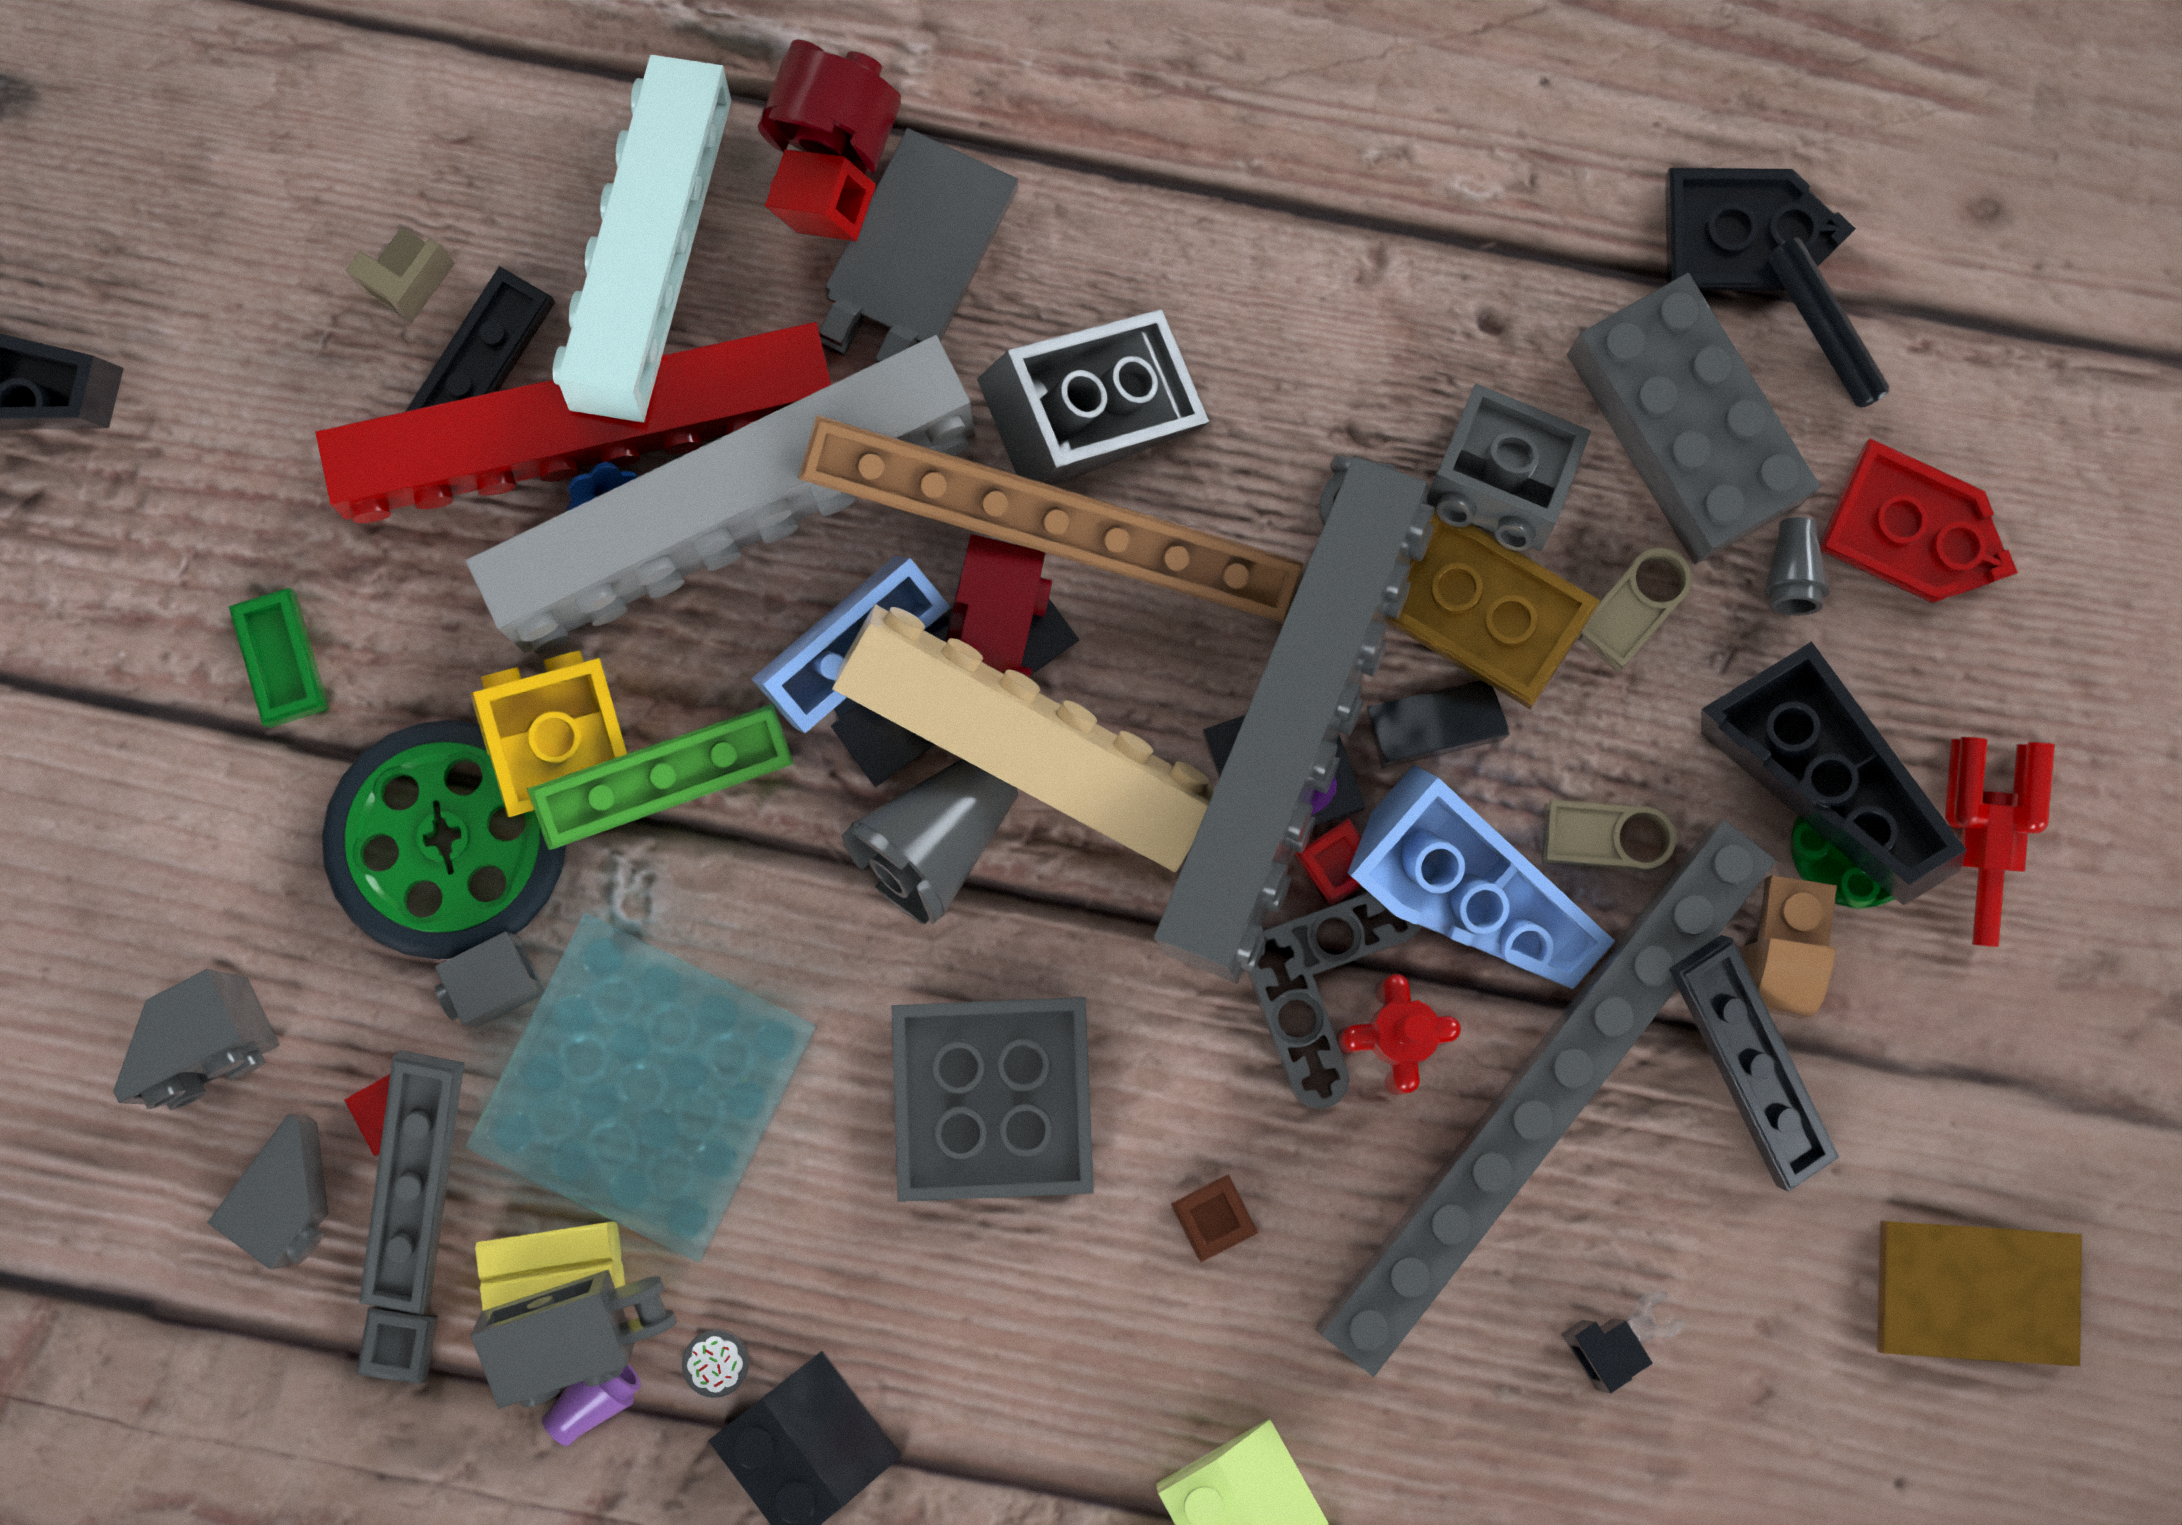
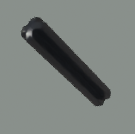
(1828, 322)

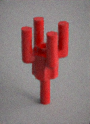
(1996, 822)
(1400, 1034)

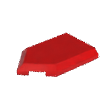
(1915, 527)

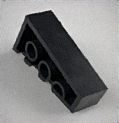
(54, 387)
(1833, 768)

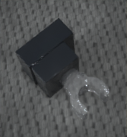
(1614, 1350)

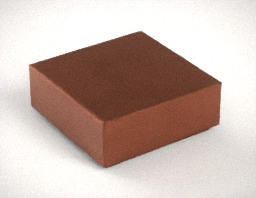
(1214, 1218)

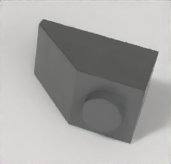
(278, 1198)

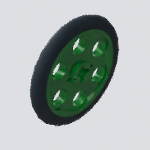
(379, 898)

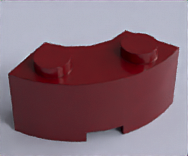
(997, 599)

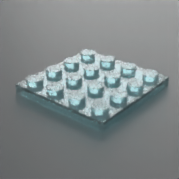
(642, 1087)

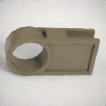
(1629, 618)
(1590, 834)

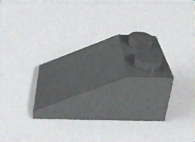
(1091, 397)

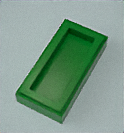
(278, 657)

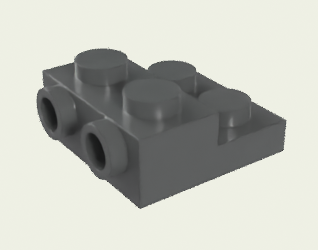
(1507, 469)

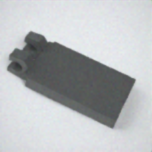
(916, 246)

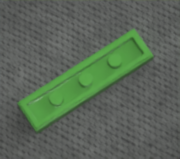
(659, 776)

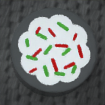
(715, 1363)

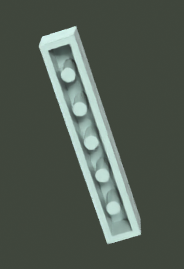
(643, 239)

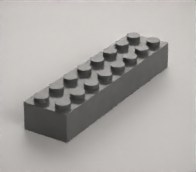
(1295, 720)

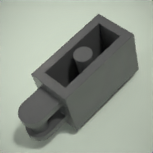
(566, 1336)

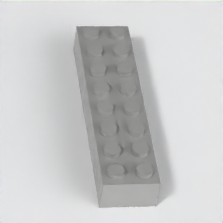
(708, 503)

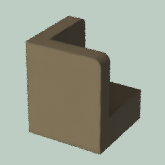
(403, 274)

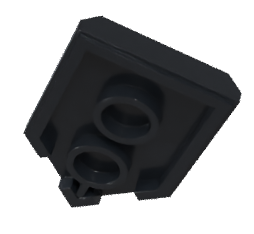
(1732, 217)

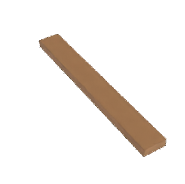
(1048, 518)

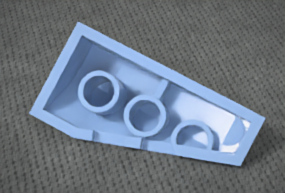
(1458, 876)

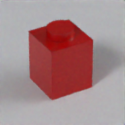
(820, 195)

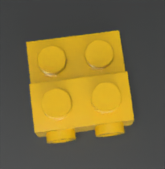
(546, 724)

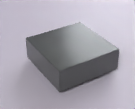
(397, 1345)

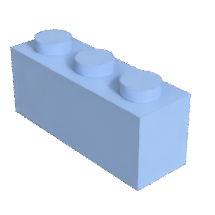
(804, 673)

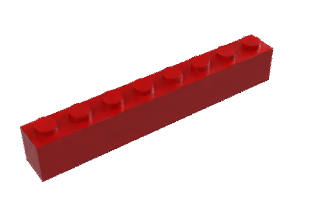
(531, 433)

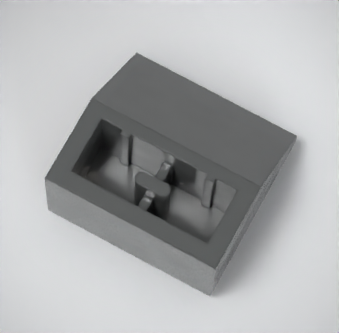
(192, 1037)

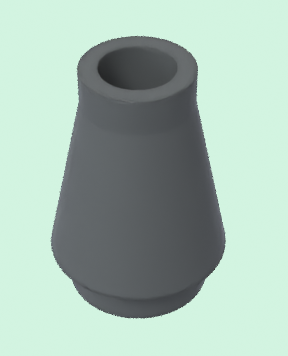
(1797, 570)

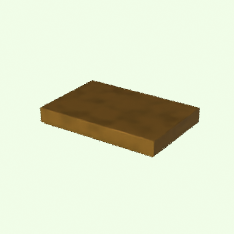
(1492, 611)
(1979, 1293)

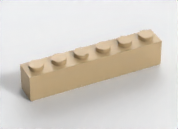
(1024, 736)

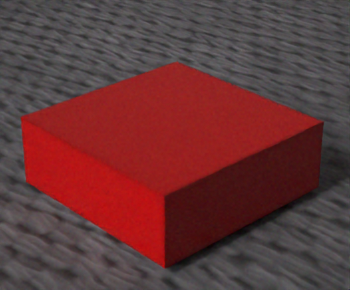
(1328, 862)

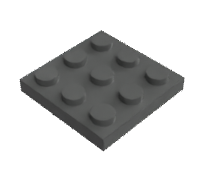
(992, 1099)

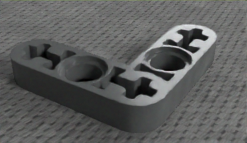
(1310, 960)

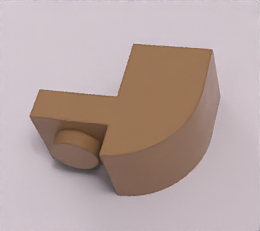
(1792, 950)

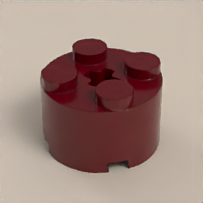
(830, 105)

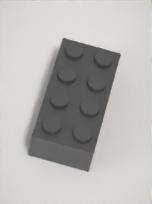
(1692, 418)

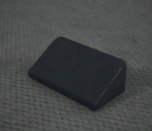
(1437, 723)

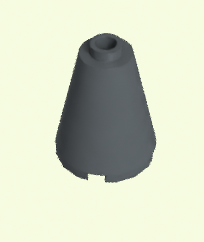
(930, 837)

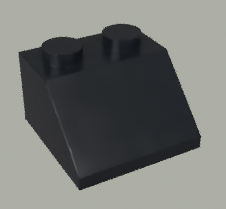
(805, 1446)

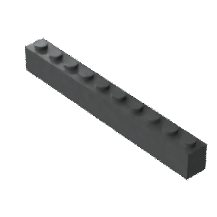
(1542, 1098)

